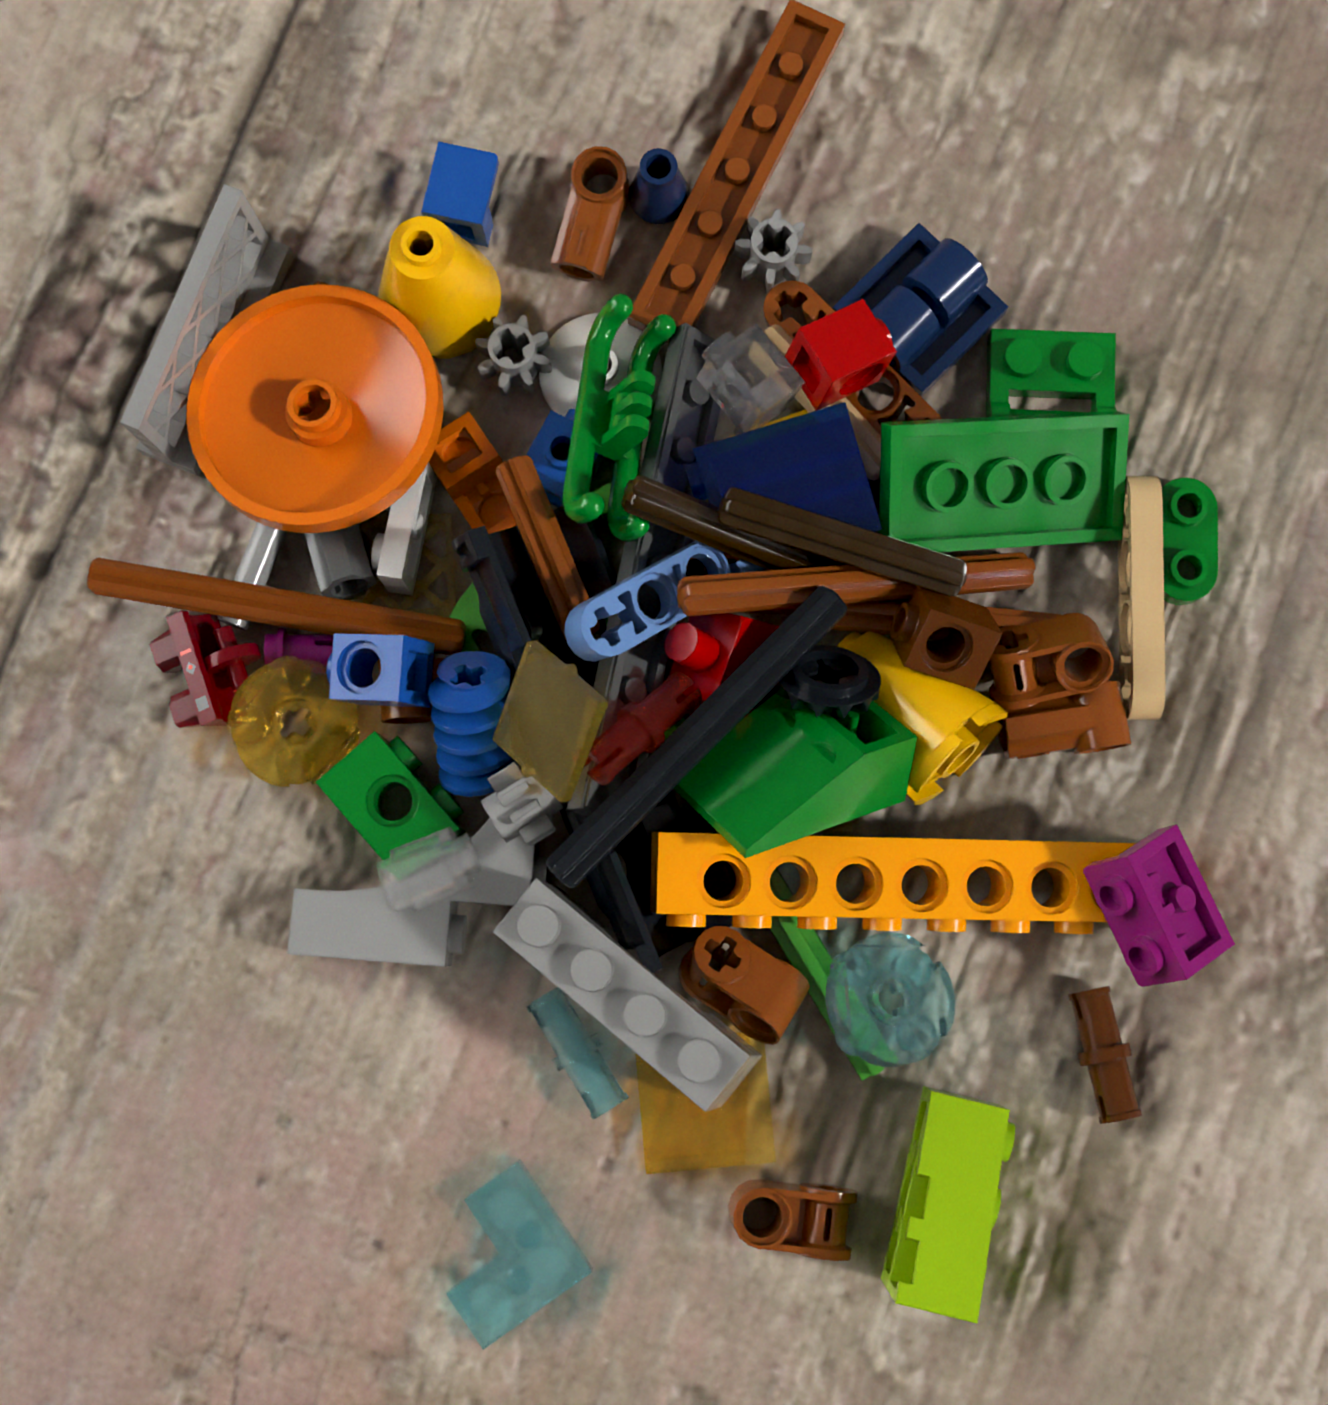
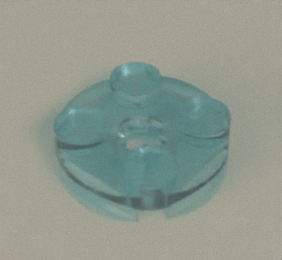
(855, 1009)

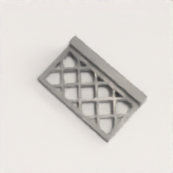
(226, 274)

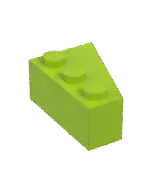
(948, 1204)

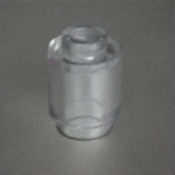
(429, 870)

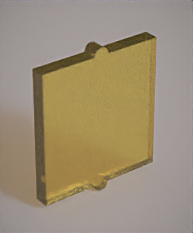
(549, 720)

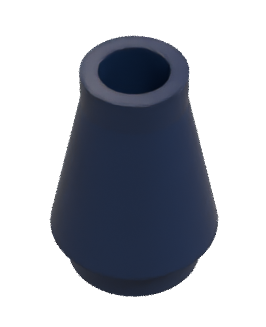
(658, 188)

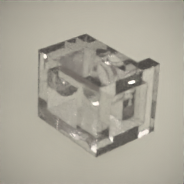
(749, 378)

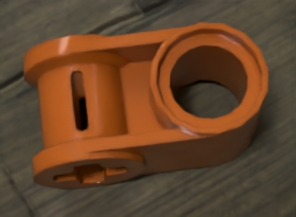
(1042, 661)
(747, 988)
(799, 1218)

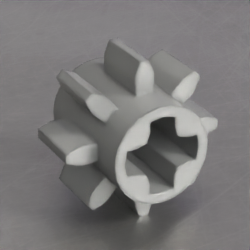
(773, 234)
(517, 337)
(520, 806)

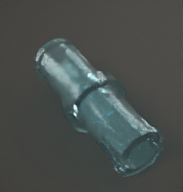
(577, 1052)

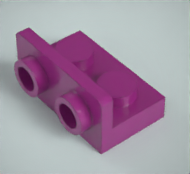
(1159, 908)

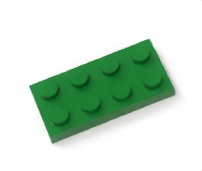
(1004, 480)

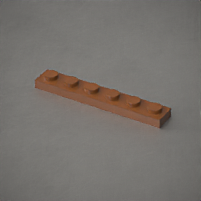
(739, 167)

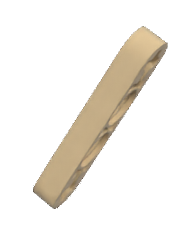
(1142, 600)

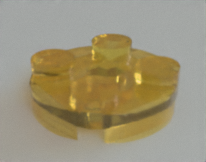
(257, 723)

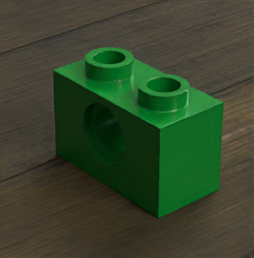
(365, 776)

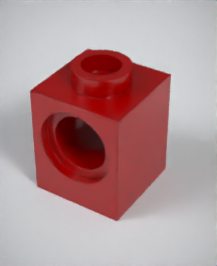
(841, 353)

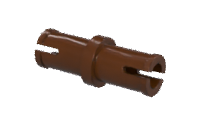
(1104, 1055)

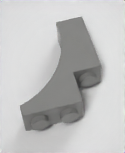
(367, 928)

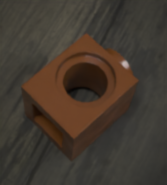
(957, 657)

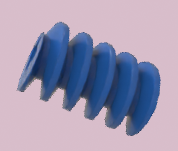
(465, 716)

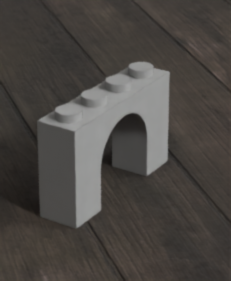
(629, 1000)

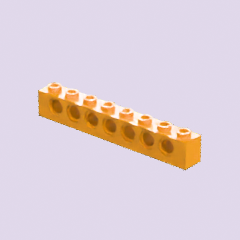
(683, 858)

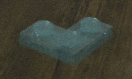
(533, 1262)

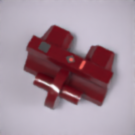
(210, 664)

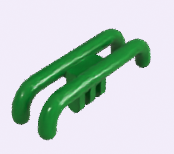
(613, 420)

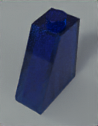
(797, 461)

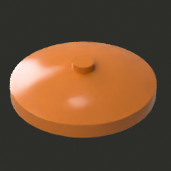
(315, 408)

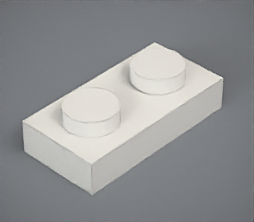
(399, 550)

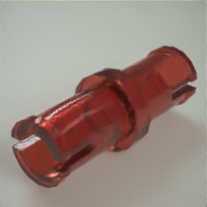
(641, 727)

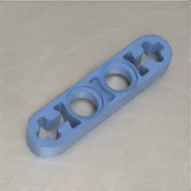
(622, 600)

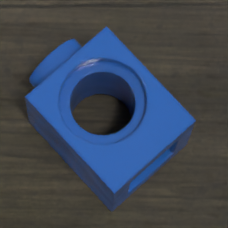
(403, 673)

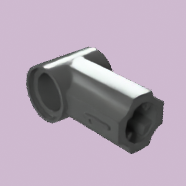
(341, 562)

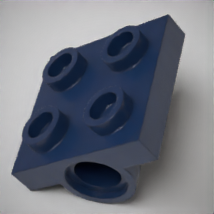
(931, 302)

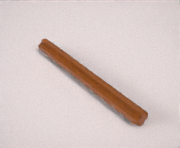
(854, 585)
(269, 604)

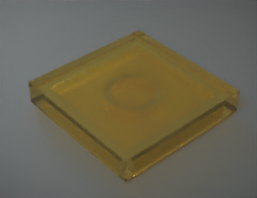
(688, 1138)

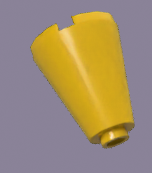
(440, 286)
(948, 719)

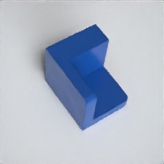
(462, 191)

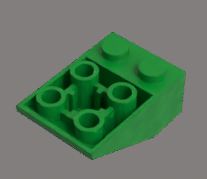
(799, 774)

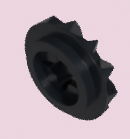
(845, 684)

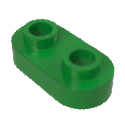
(1189, 540)

